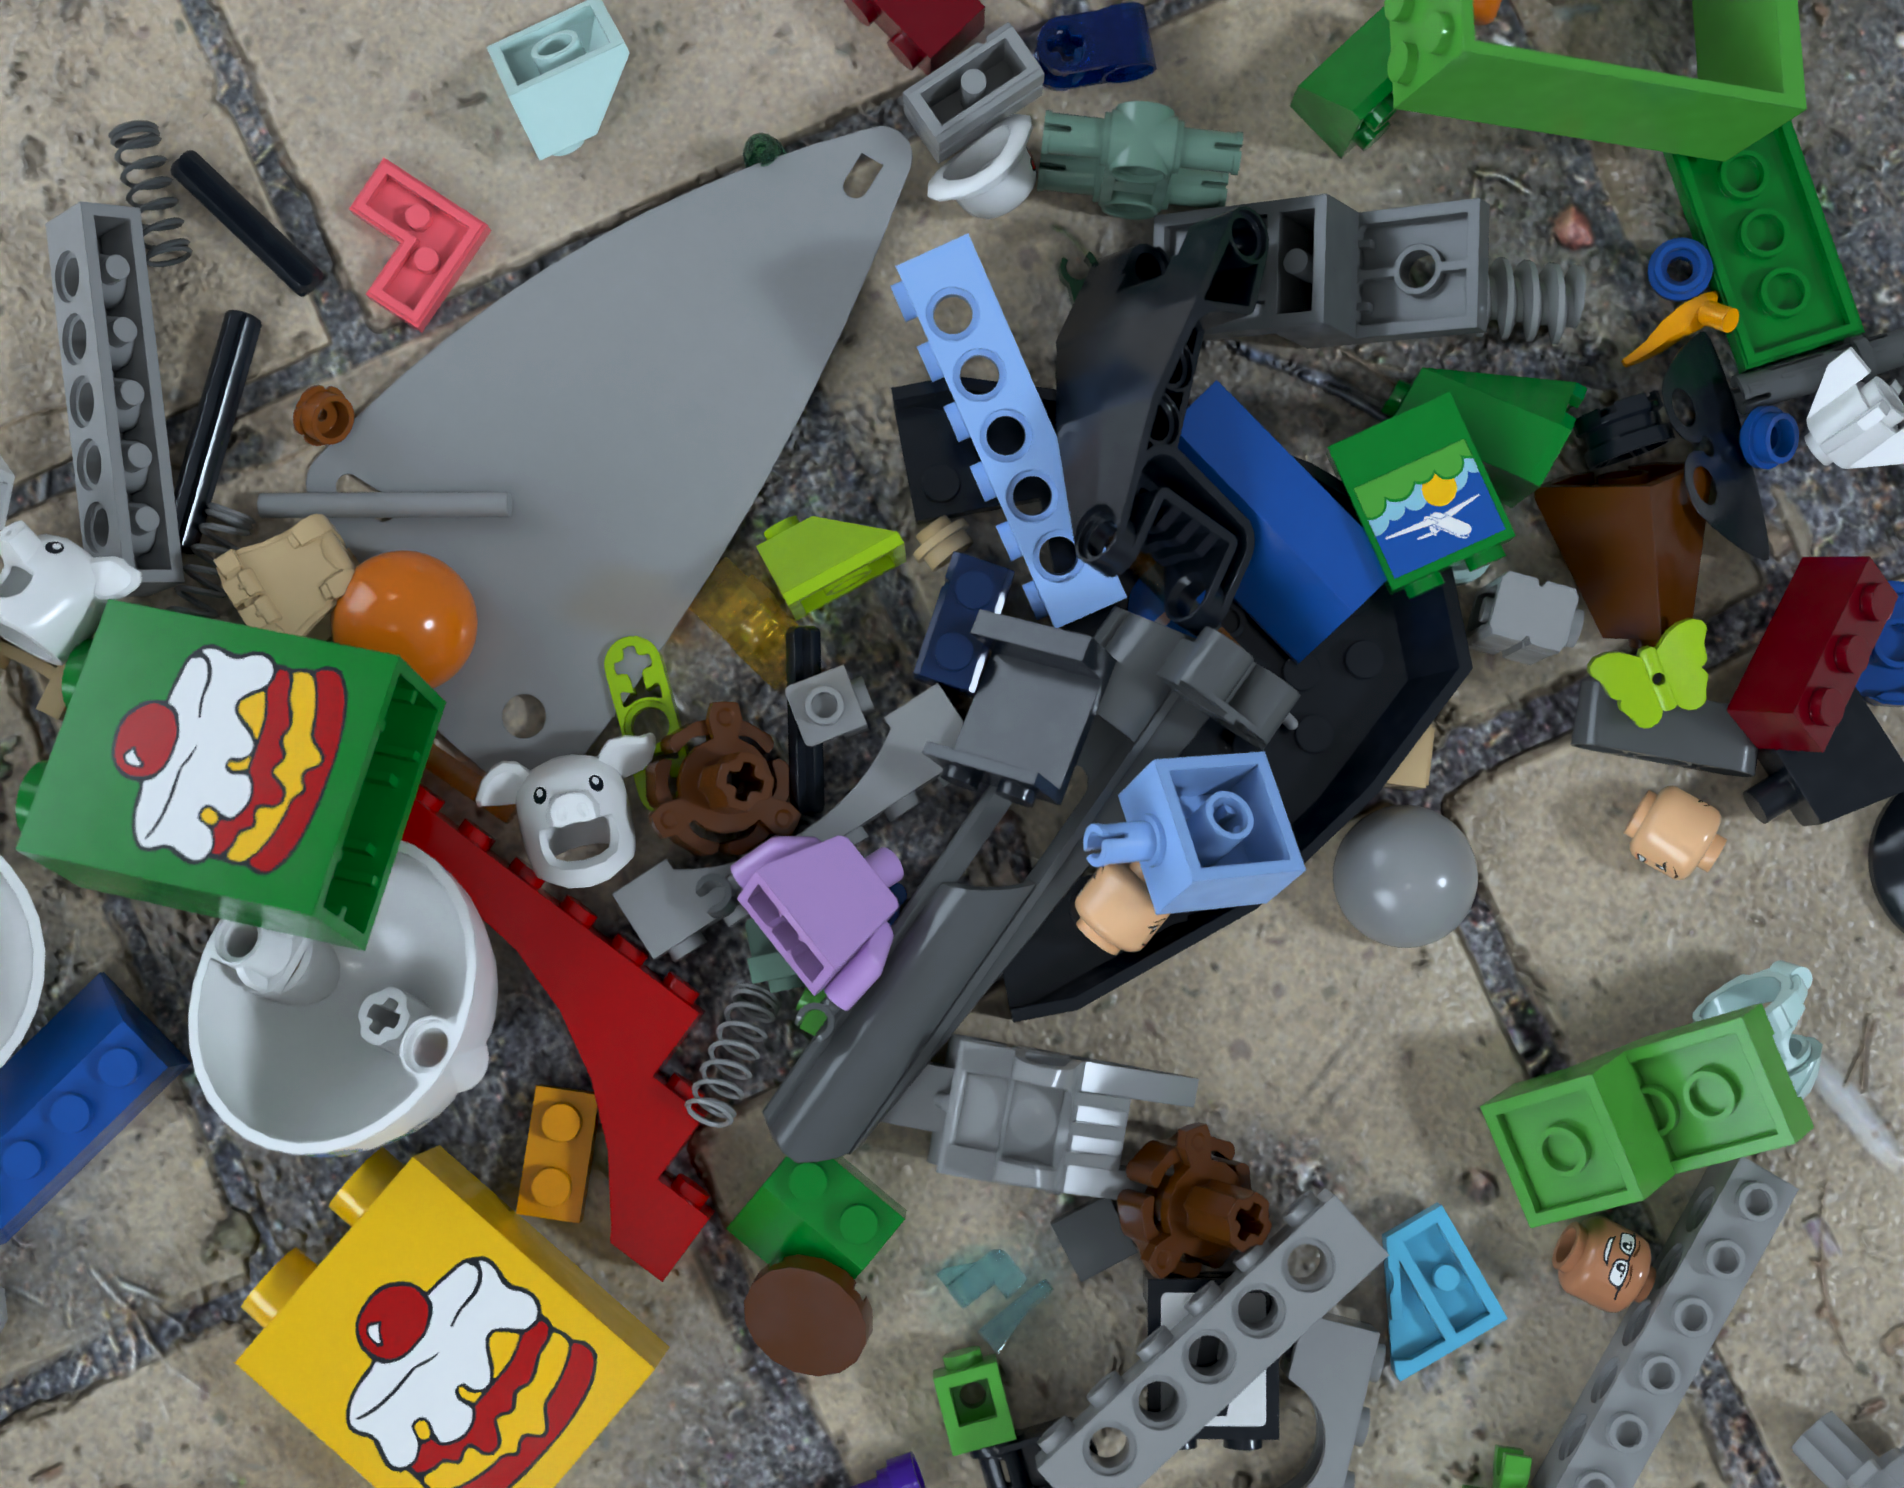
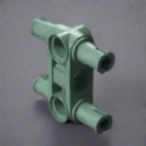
(1137, 160)

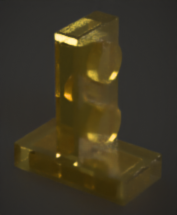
(746, 620)

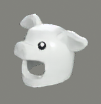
(55, 591)
(573, 805)

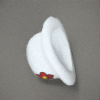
(990, 172)

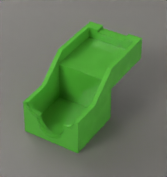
(1643, 1114)

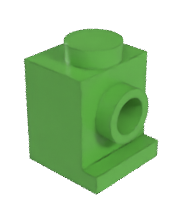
(977, 1424)

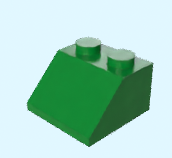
(818, 1212)

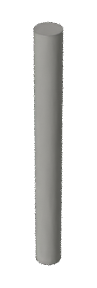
(385, 504)

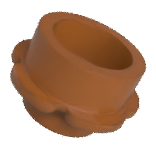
(335, 417)

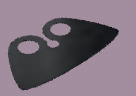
(1738, 505)

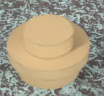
(940, 540)

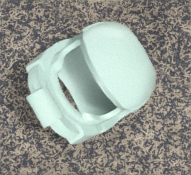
(1787, 989)

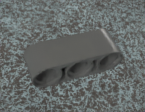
(1684, 738)

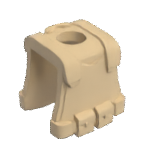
(290, 578)

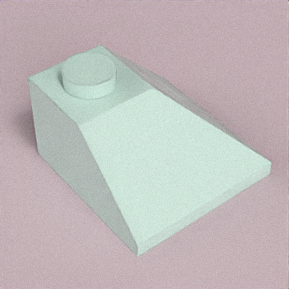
(562, 75)

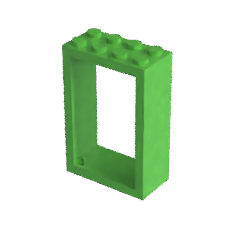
(1743, 90)

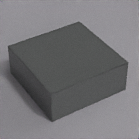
(1093, 1237)

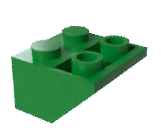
(1350, 92)

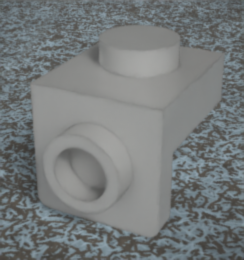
(829, 706)

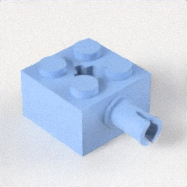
(1203, 833)

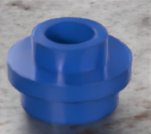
(1686, 250)
(1768, 437)

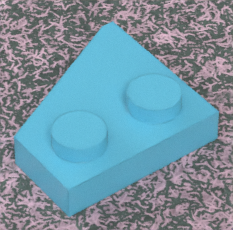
(1432, 1292)

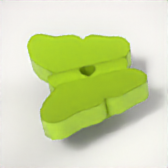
(1678, 659)

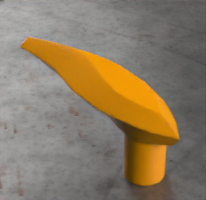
(1683, 321)

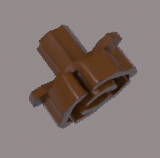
(752, 804)
(1197, 1210)

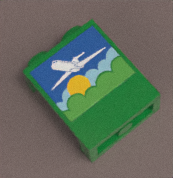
(1422, 495)

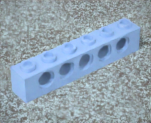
(958, 273)

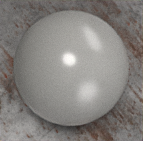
(1405, 876)

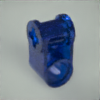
(1104, 47)

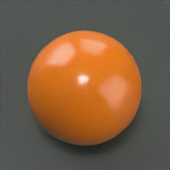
(409, 609)

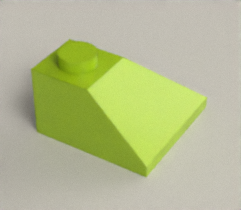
(826, 559)

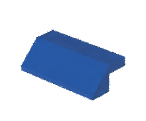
(1308, 553)

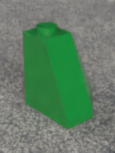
(1511, 420)

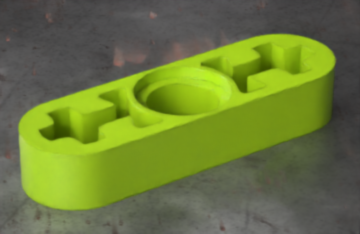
(653, 677)

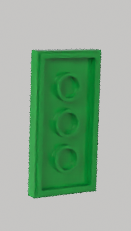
(1768, 249)

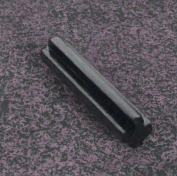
(246, 223)
(805, 762)

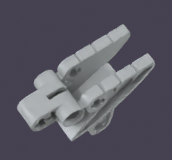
(1032, 1115)

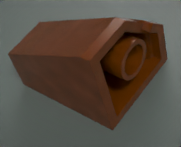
(1630, 544)

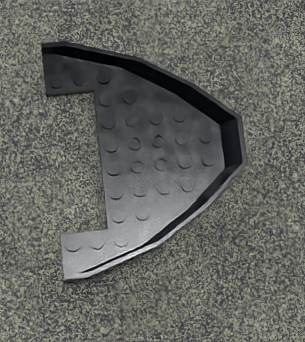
(1358, 713)

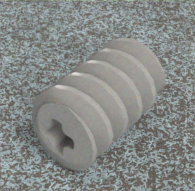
(1535, 298)

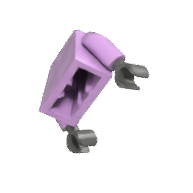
(819, 910)

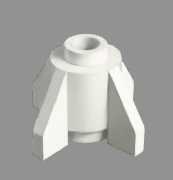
(1855, 420)

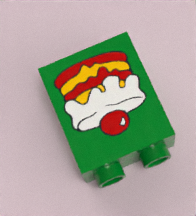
(231, 772)

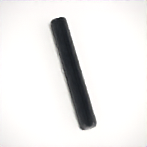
(214, 423)

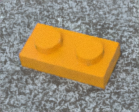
(558, 1154)

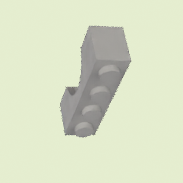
(1334, 1370)

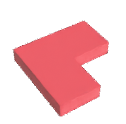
(433, 241)

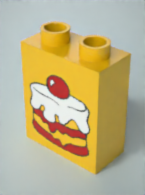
(444, 1336)

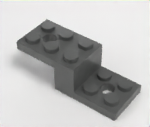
(1346, 272)

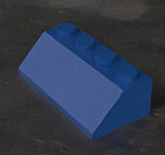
(75, 1094)

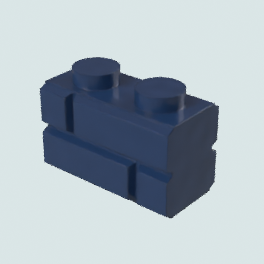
(949, 650)

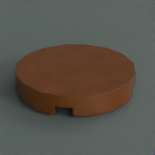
(808, 1315)

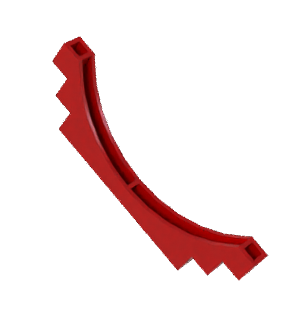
(619, 1019)

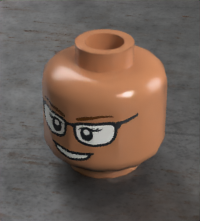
(1604, 1264)

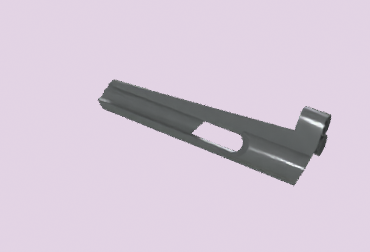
(961, 936)

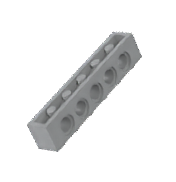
(114, 391)
(1670, 1331)
(1248, 1349)

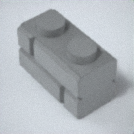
(973, 92)
(1524, 618)

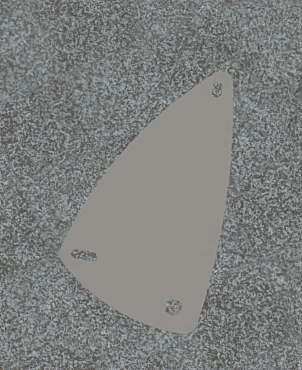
(630, 422)

